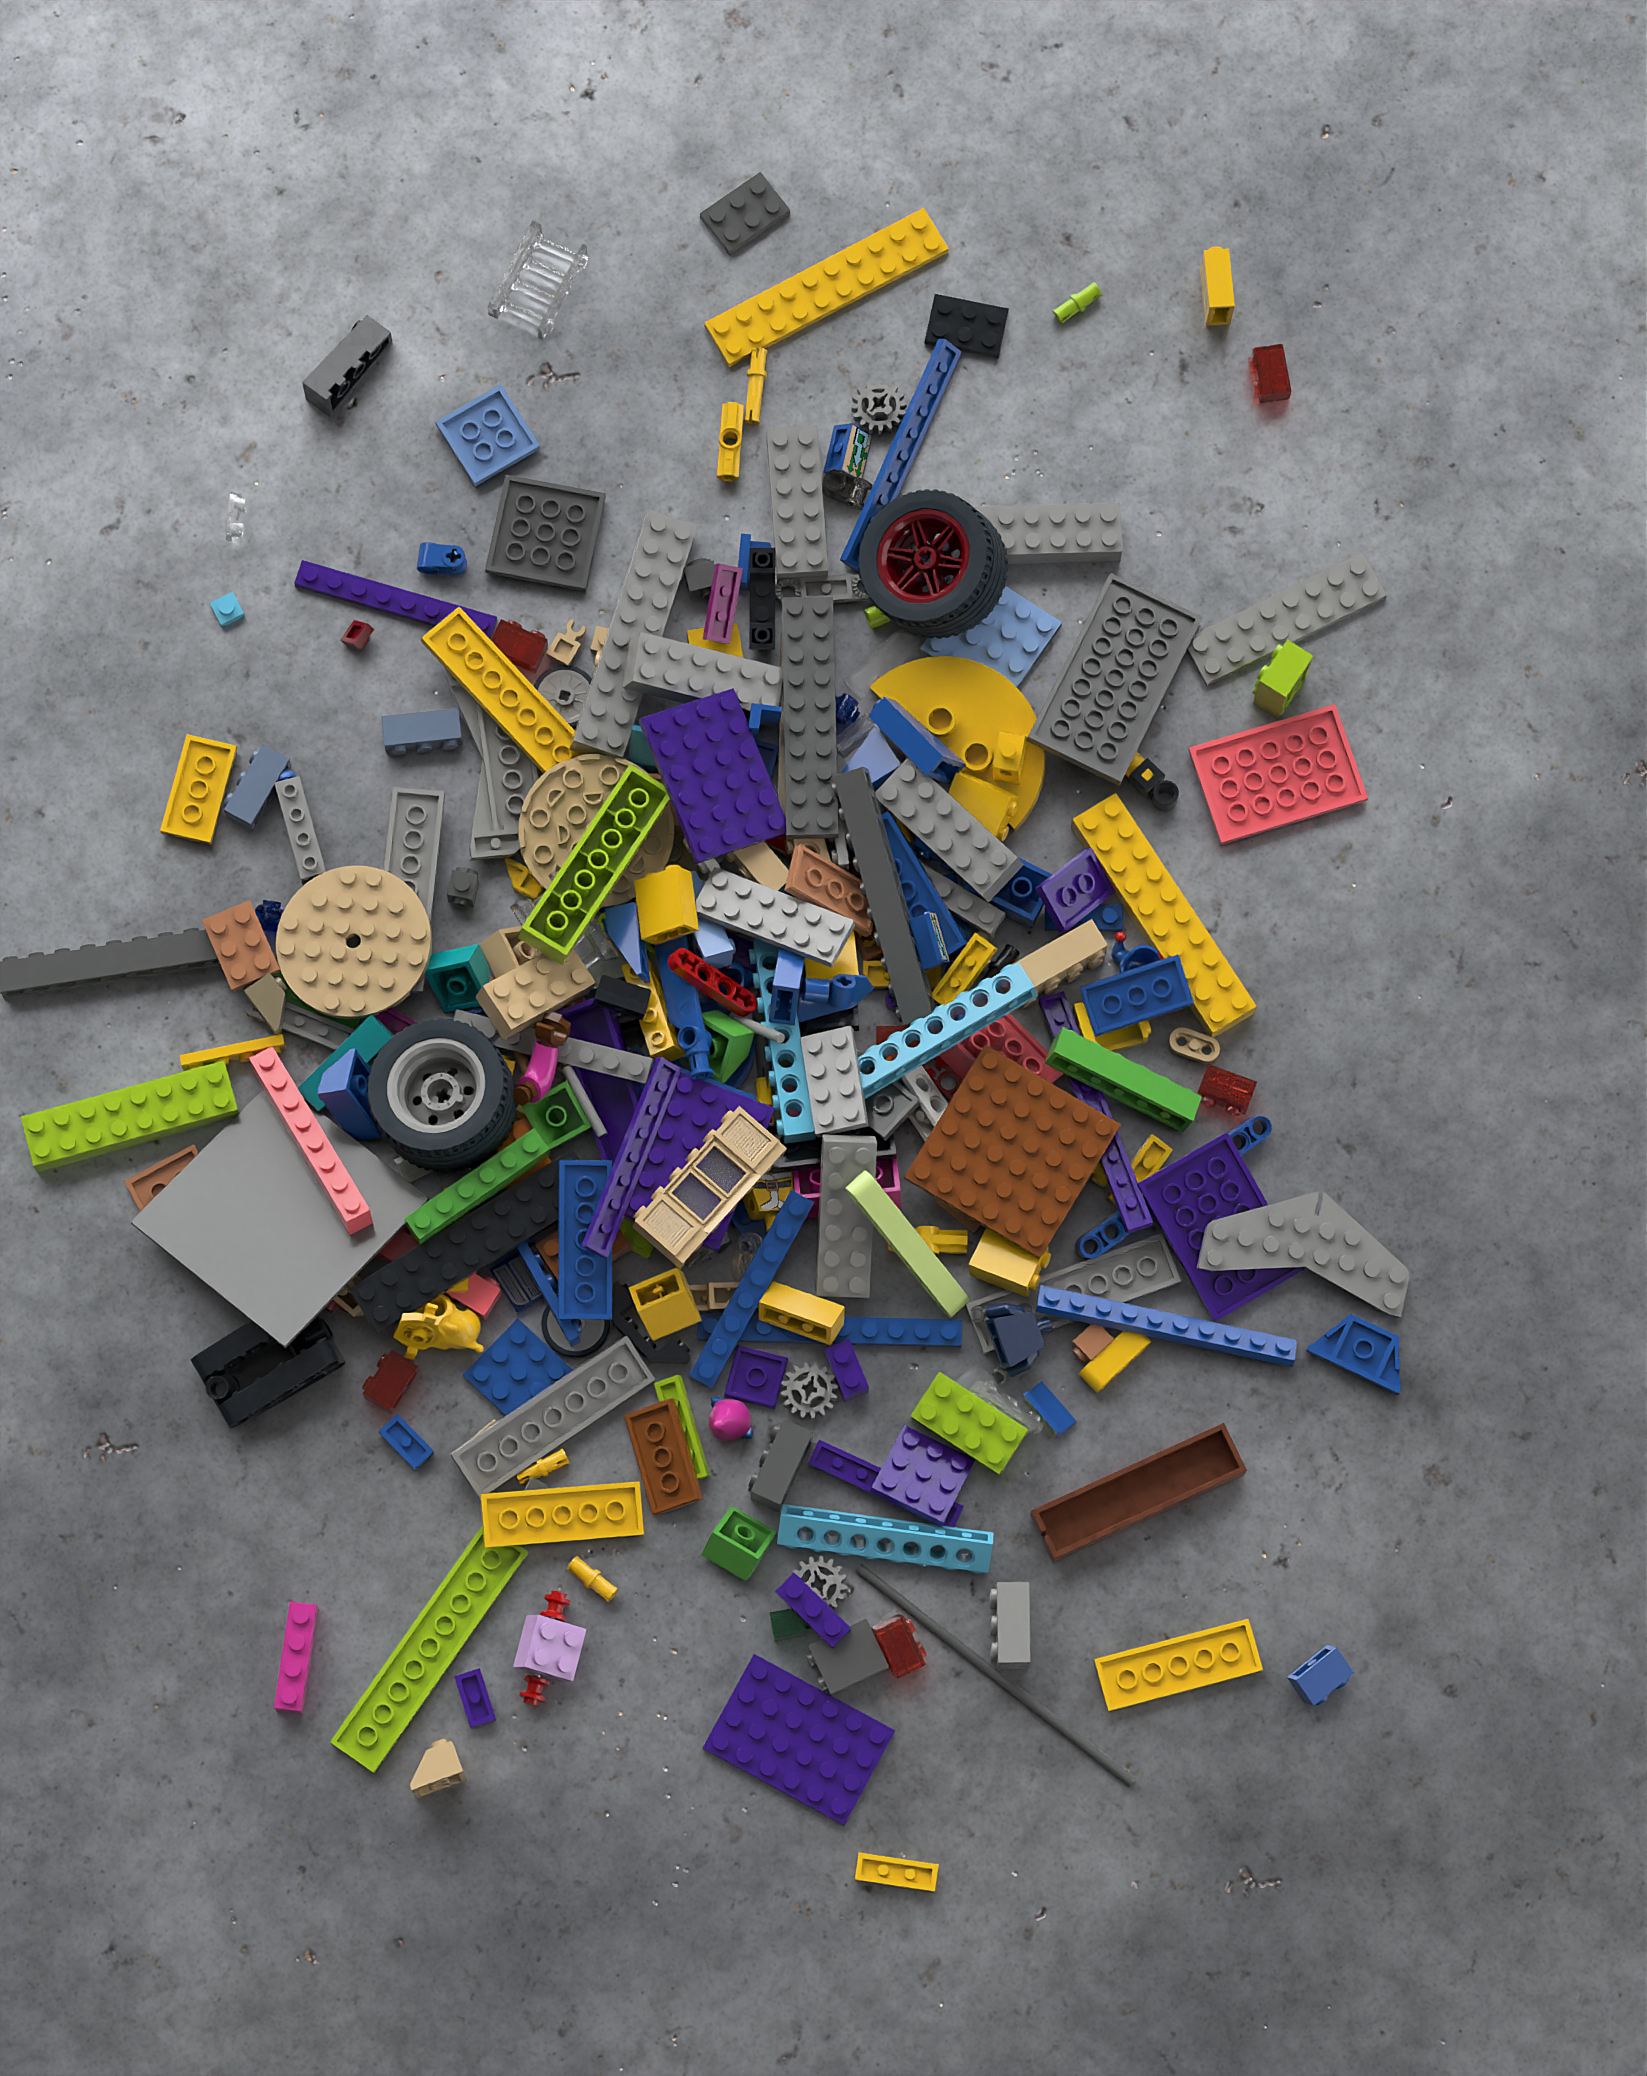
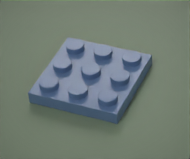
(487, 435)

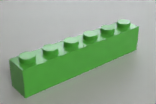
(1123, 1079)
(477, 1186)

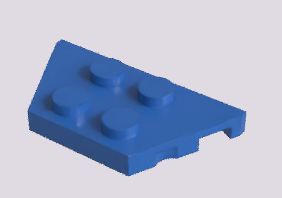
(1363, 1351)

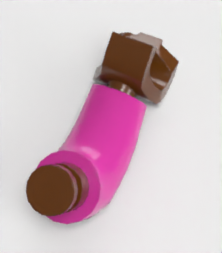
(539, 1076)

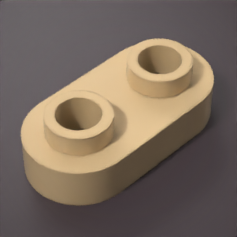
(1194, 1043)

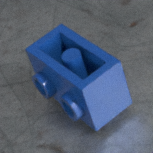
(1321, 1675)

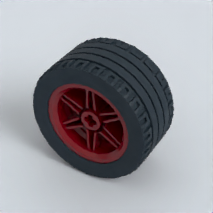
(889, 551)

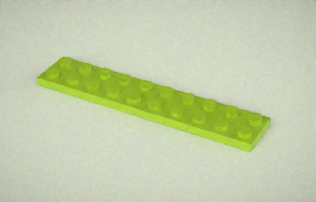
(426, 1651)

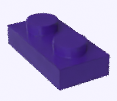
(475, 1698)

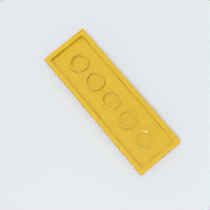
(561, 1514)
(1178, 1665)

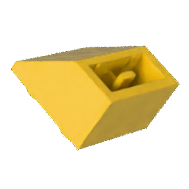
(665, 1303)

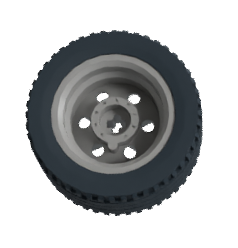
(435, 1049)

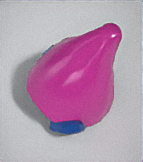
(729, 1420)

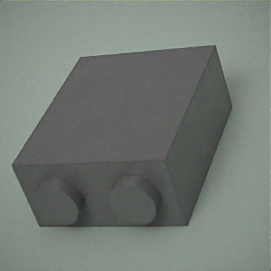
(850, 1661)

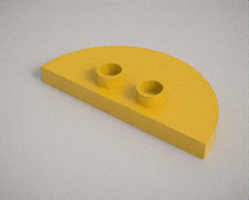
(967, 710)

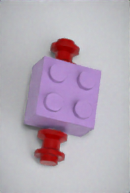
(548, 1648)

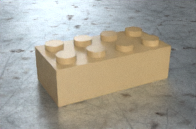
(1064, 959)
(531, 990)

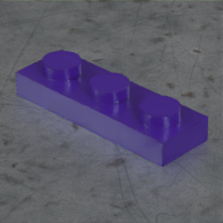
(813, 1610)

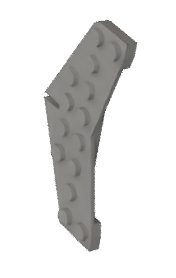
(503, 781)
(1325, 1243)

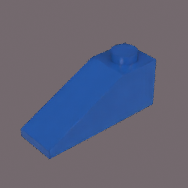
(624, 929)

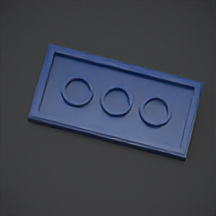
(1137, 995)

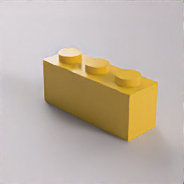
(801, 1313)

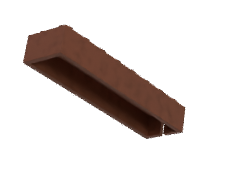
(1138, 1492)

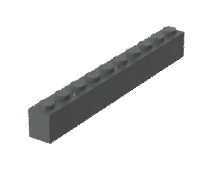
(884, 894)
(106, 963)

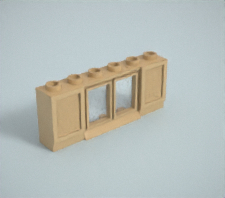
(708, 1186)

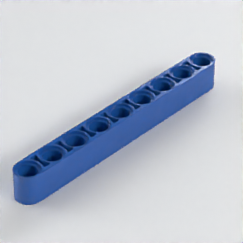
(1097, 1233)

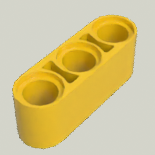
(1113, 1359)

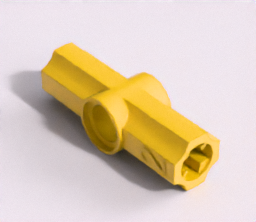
(730, 427)
(942, 1240)

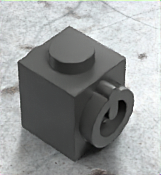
(699, 577)
(463, 887)

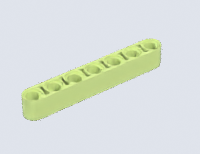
(907, 1244)

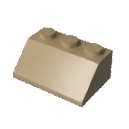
(506, 951)
(437, 1769)

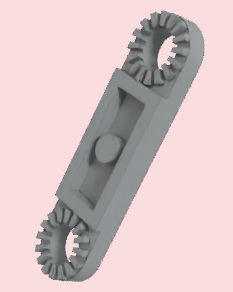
(840, 587)

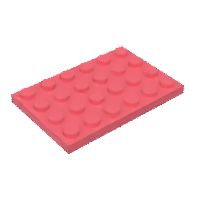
(1278, 774)

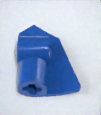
(828, 996)

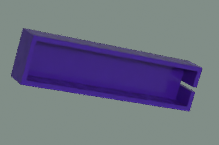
(611, 1096)

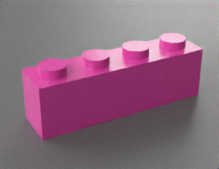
(296, 1658)

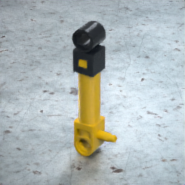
(1150, 780)

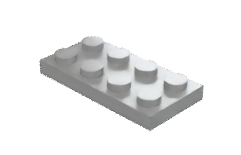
(834, 1081)

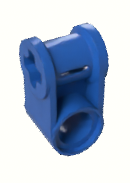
(437, 559)

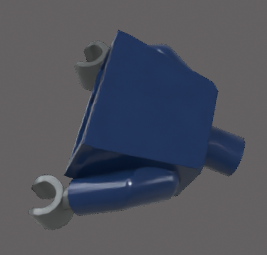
(1014, 1337)

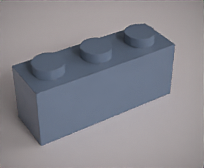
(422, 731)
(256, 787)

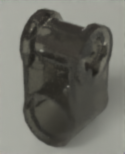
(848, 488)

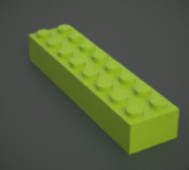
(595, 865)
(130, 1116)

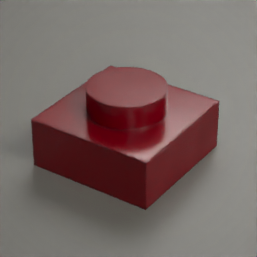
(357, 635)

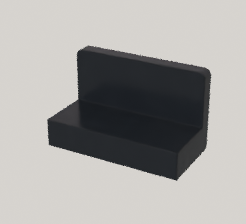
(622, 997)

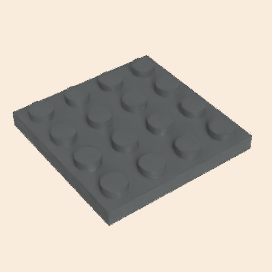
(545, 533)

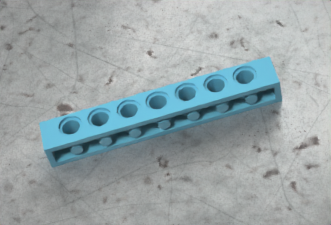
(953, 1031)
(792, 1128)
(876, 1528)

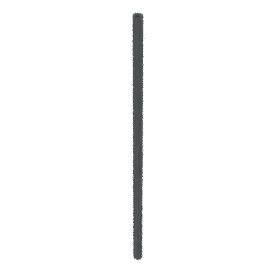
(995, 1675)

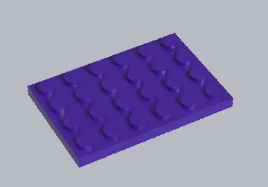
(714, 775)
(689, 1117)
(1191, 1194)
(798, 1739)

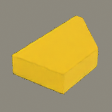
(522, 880)

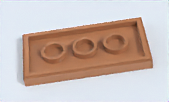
(828, 887)

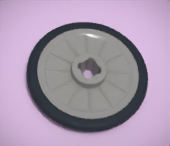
(567, 681)
(591, 1339)

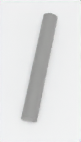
(759, 1028)
(584, 1101)

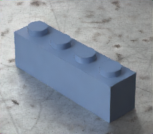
(710, 940)

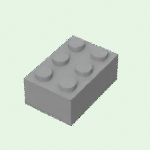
(1010, 1625)

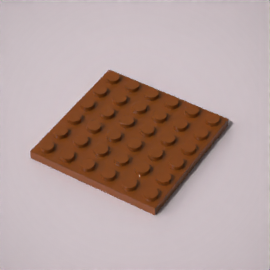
(1012, 1151)

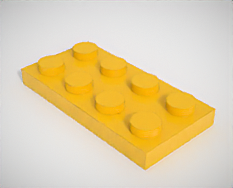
(198, 789)

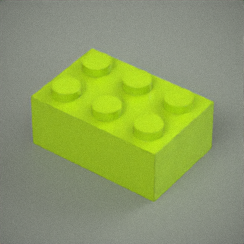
(1282, 678)

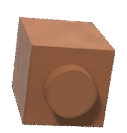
(1091, 1343)

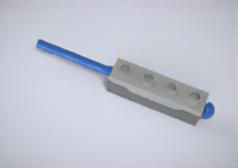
(299, 826)

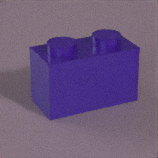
(846, 1370)

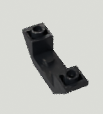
(762, 599)
(670, 1353)

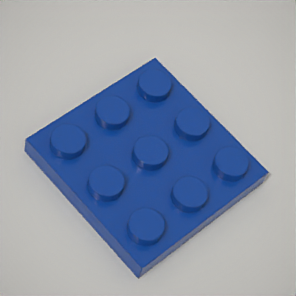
(515, 1368)

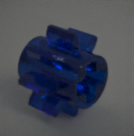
(846, 709)
(269, 915)

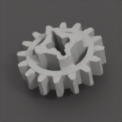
(877, 396)
(798, 1386)
(830, 1581)

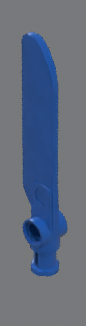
(685, 1010)

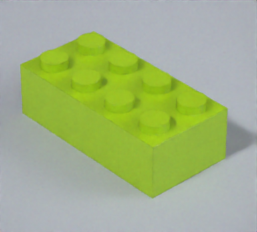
(969, 1423)

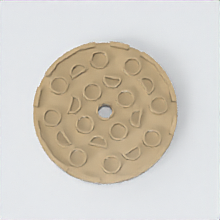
(562, 809)
(363, 978)

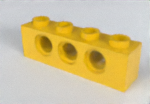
(658, 1031)

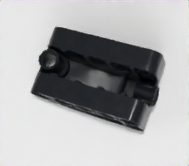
(263, 1372)

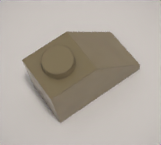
(269, 1001)

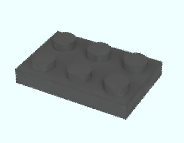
(744, 213)

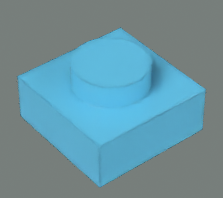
(227, 609)

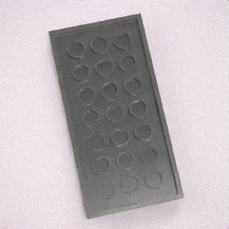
(1114, 679)

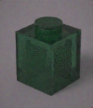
(787, 1625)

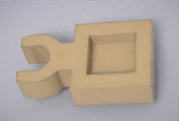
(566, 647)

